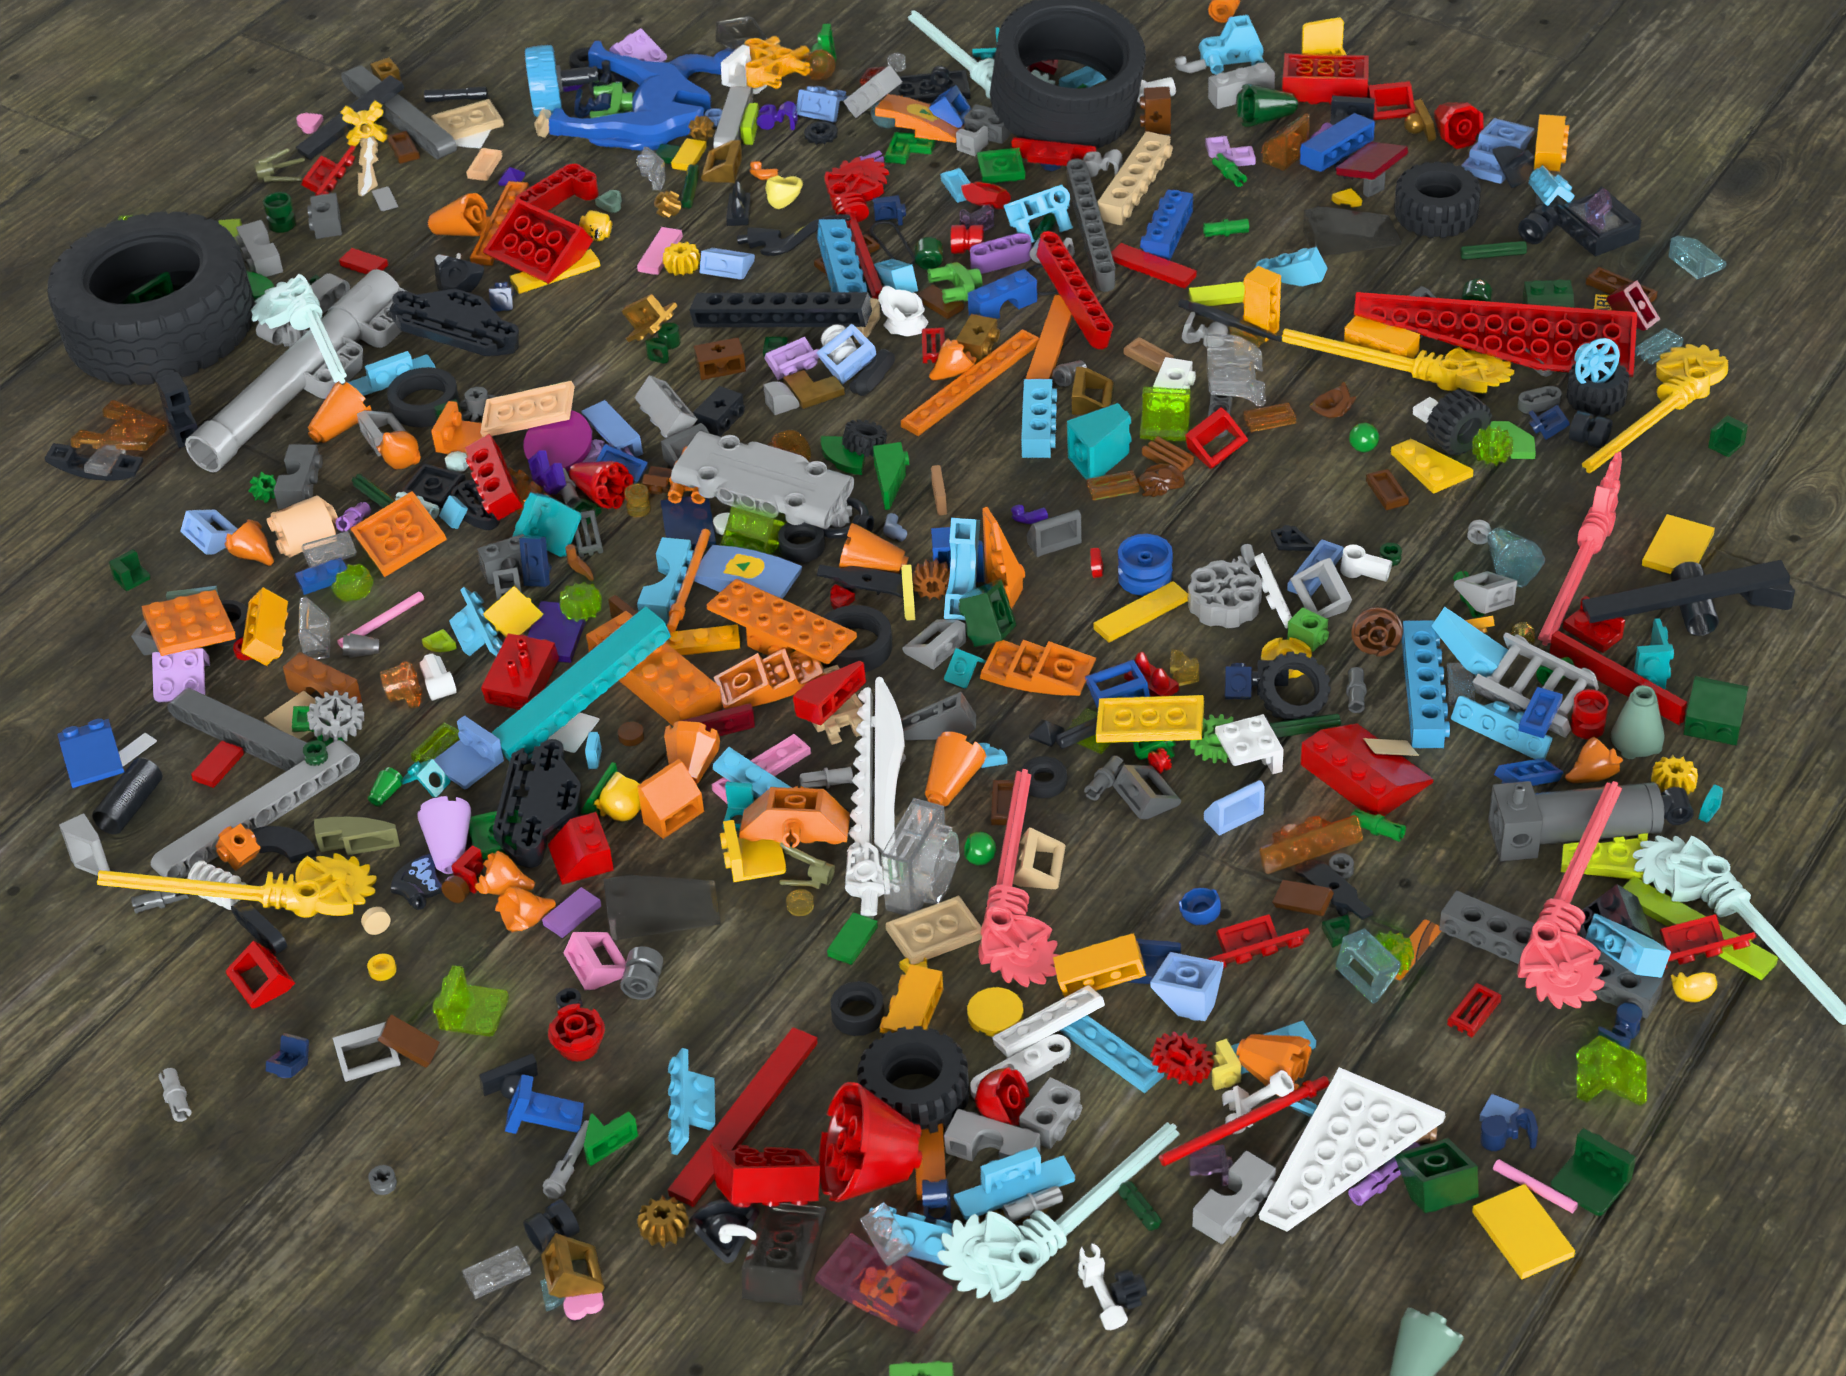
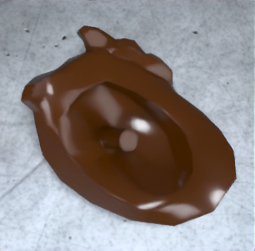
(1334, 402)
(1159, 479)

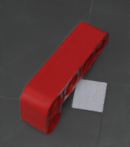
(560, 186)

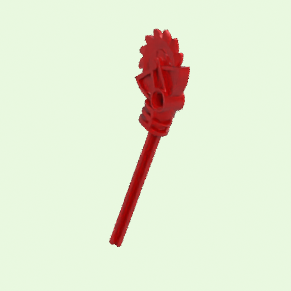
(849, 191)

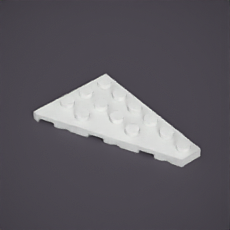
(1346, 1139)

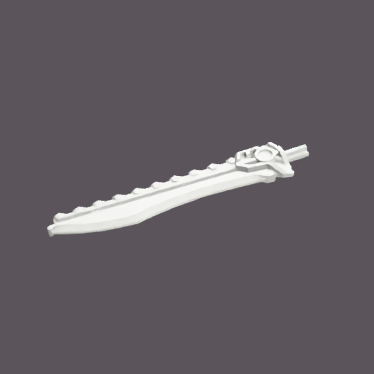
(864, 862)

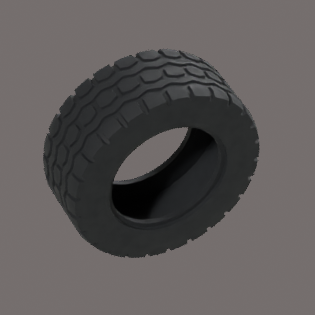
(158, 336)

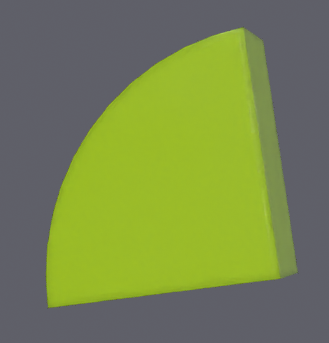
(439, 642)

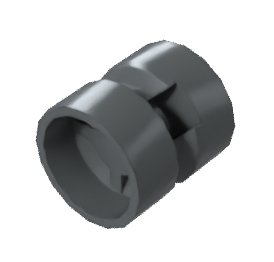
(641, 973)

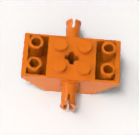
(795, 817)

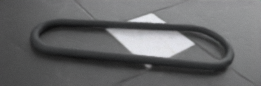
(900, 235)

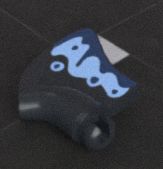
(417, 881)

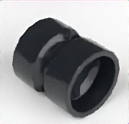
(1538, 224)
(1582, 428)
(541, 1229)

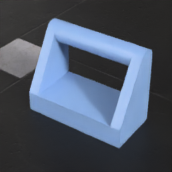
(726, 263)
(852, 363)
(199, 531)
(1236, 808)

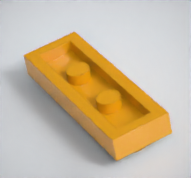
(705, 640)

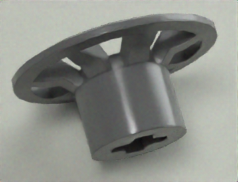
(474, 403)

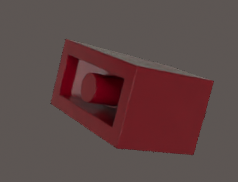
(1633, 299)

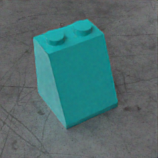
(1098, 440)

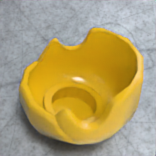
(1694, 987)

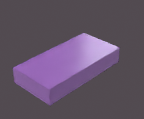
(571, 912)

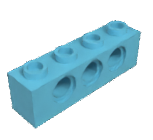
(1037, 420)

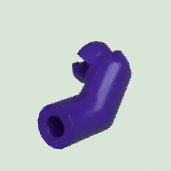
(1028, 517)

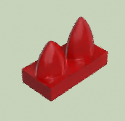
(1158, 681)

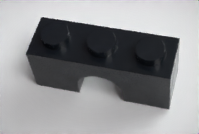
(176, 404)

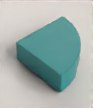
(1711, 803)

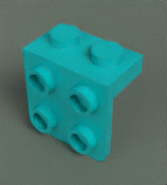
(549, 519)
(1654, 660)

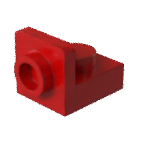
(469, 867)

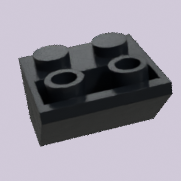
(1619, 907)

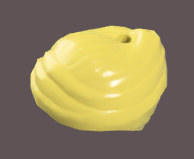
(782, 190)

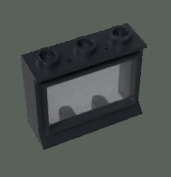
(1620, 229)

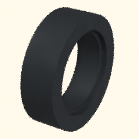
(417, 380)
(863, 618)

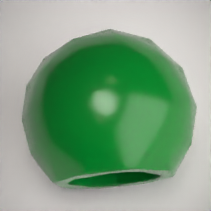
(1364, 437)
(979, 848)

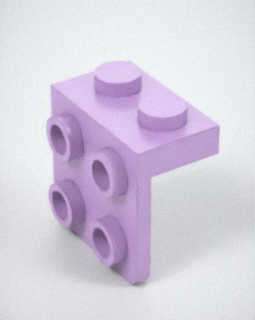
(639, 46)
(178, 671)

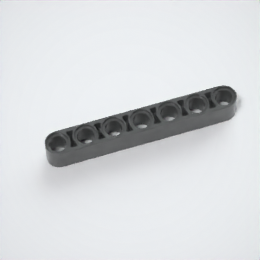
(237, 729)

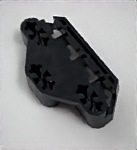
(455, 320)
(544, 806)

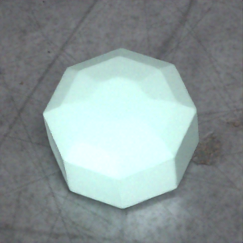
(456, 461)

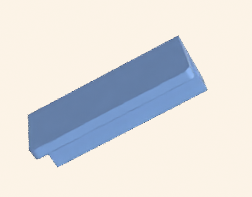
(613, 427)

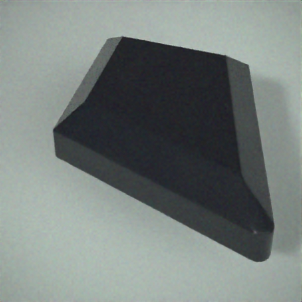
(1291, 539)

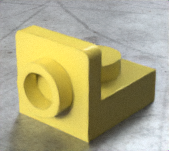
(1227, 1066)

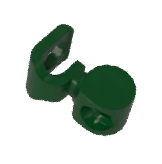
(667, 339)

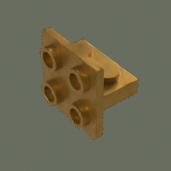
(646, 316)

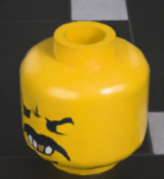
(596, 225)

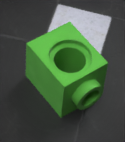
(1308, 628)

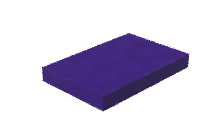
(558, 629)

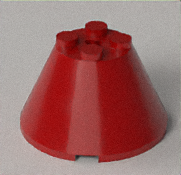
(865, 1145)

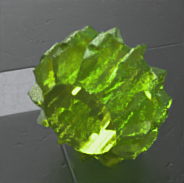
(1492, 445)
(580, 601)
(1399, 947)

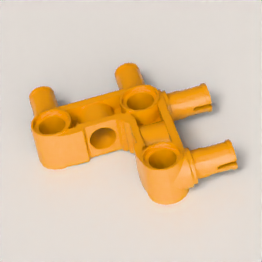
(772, 62)

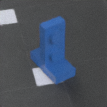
(542, 1109)

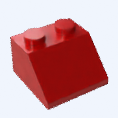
(581, 849)

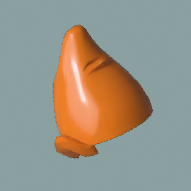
(951, 361)
(399, 449)
(249, 543)
(1594, 763)
(501, 875)
(522, 909)

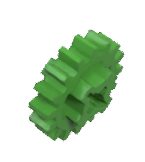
(1210, 744)

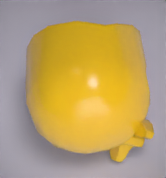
(619, 798)

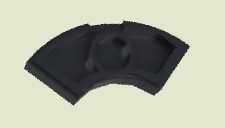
(285, 842)

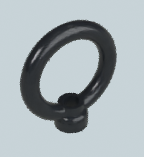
(863, 519)

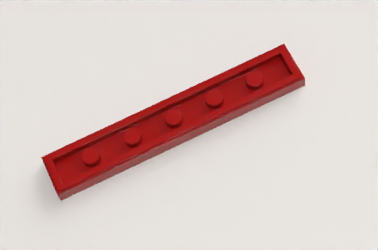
(1615, 675)

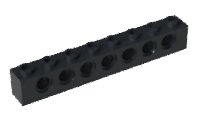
(781, 309)

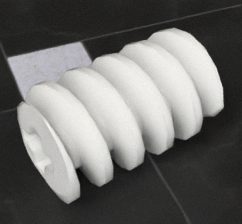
(843, 350)
(208, 872)

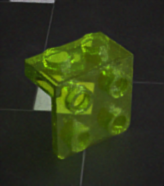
(468, 1007)
(1611, 1067)

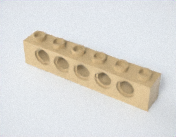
(1134, 178)

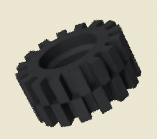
(862, 436)

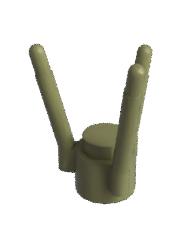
(265, 170)
(819, 870)

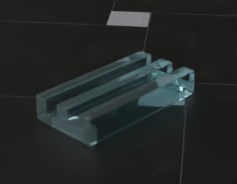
(1660, 346)

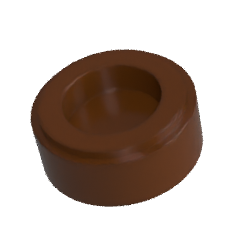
(631, 733)
(455, 889)

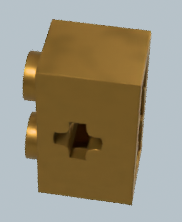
(979, 336)

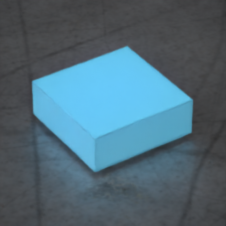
(453, 512)
(593, 750)

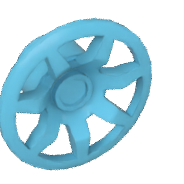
(1593, 359)

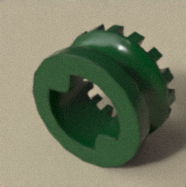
(1394, 552)
(309, 752)

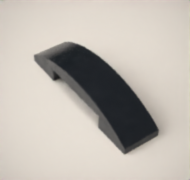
(66, 459)

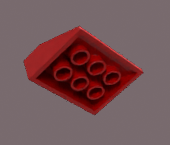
(1321, 76)
(537, 242)
(1353, 770)

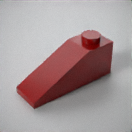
(826, 694)

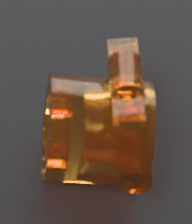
(402, 683)

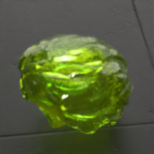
(352, 583)

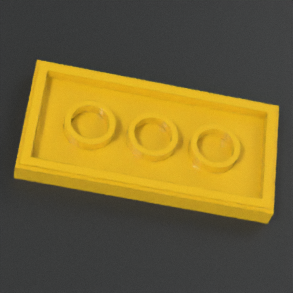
(1150, 719)

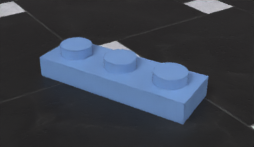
(1321, 552)

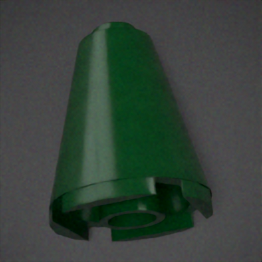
(1263, 104)

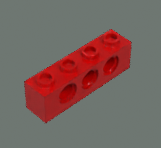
(492, 477)

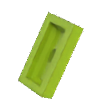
(749, 124)

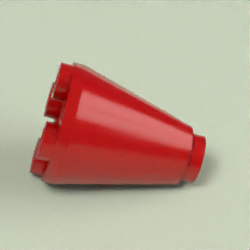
(602, 481)

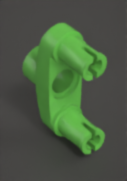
(620, 101)
(963, 280)

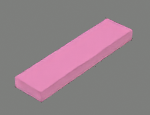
(773, 760)

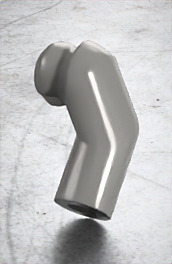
(1188, 67)
(1247, 556)

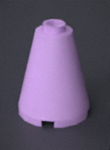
(445, 829)

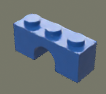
(1018, 288)

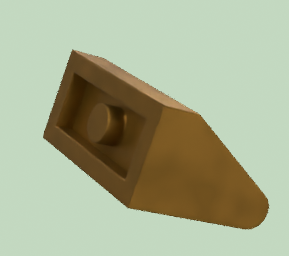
(727, 171)
(1089, 379)
(559, 1270)

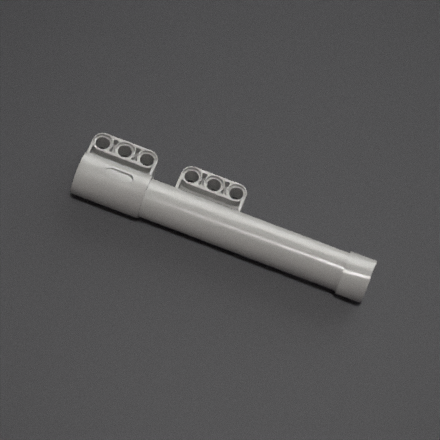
(357, 315)

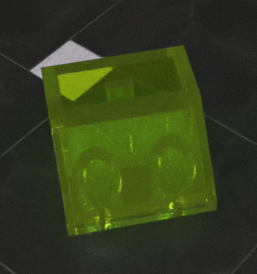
(751, 531)

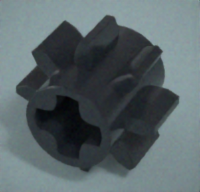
(1128, 1289)

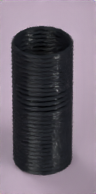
(1690, 611)
(127, 796)

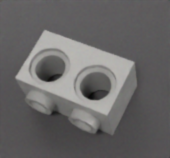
(1052, 1112)

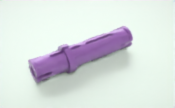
(1377, 1180)

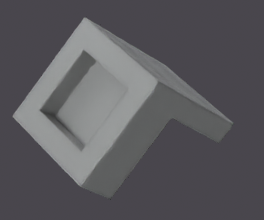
(972, 142)

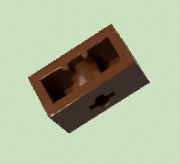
(1157, 110)
(719, 358)

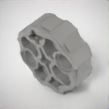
(1224, 594)

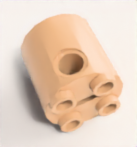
(302, 523)

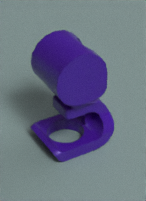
(769, 115)

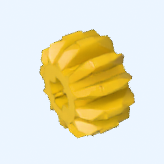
(681, 258)
(1674, 773)

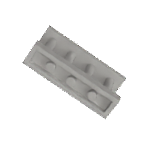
(1492, 689)

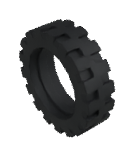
(1305, 665)

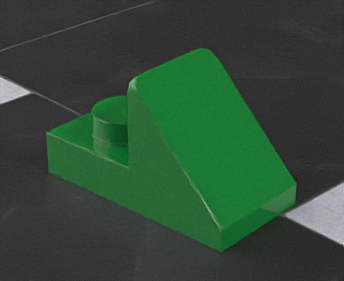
(604, 1140)

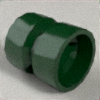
(279, 212)

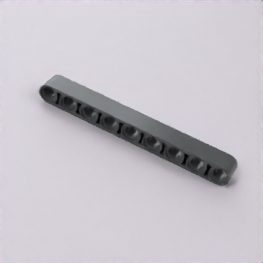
(403, 115)
(1091, 225)

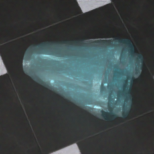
(1514, 556)

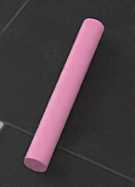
(1535, 1186)

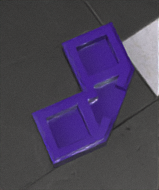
(547, 476)

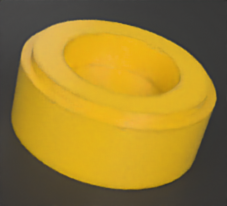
(381, 967)

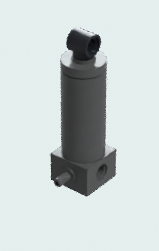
(1528, 819)

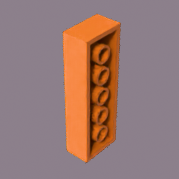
(665, 679)

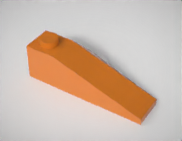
(1000, 560)

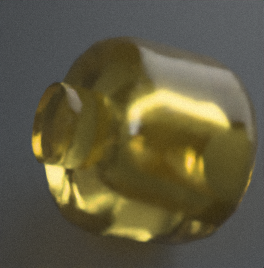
(1524, 630)

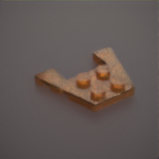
(131, 432)

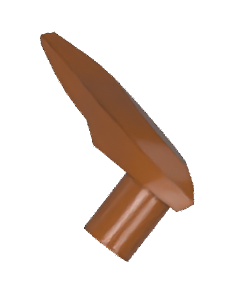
(577, 563)

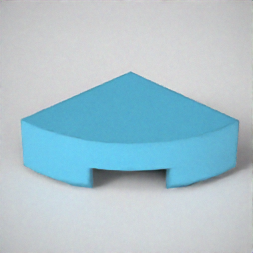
(994, 756)

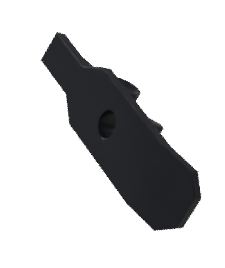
(854, 577)
(1344, 895)

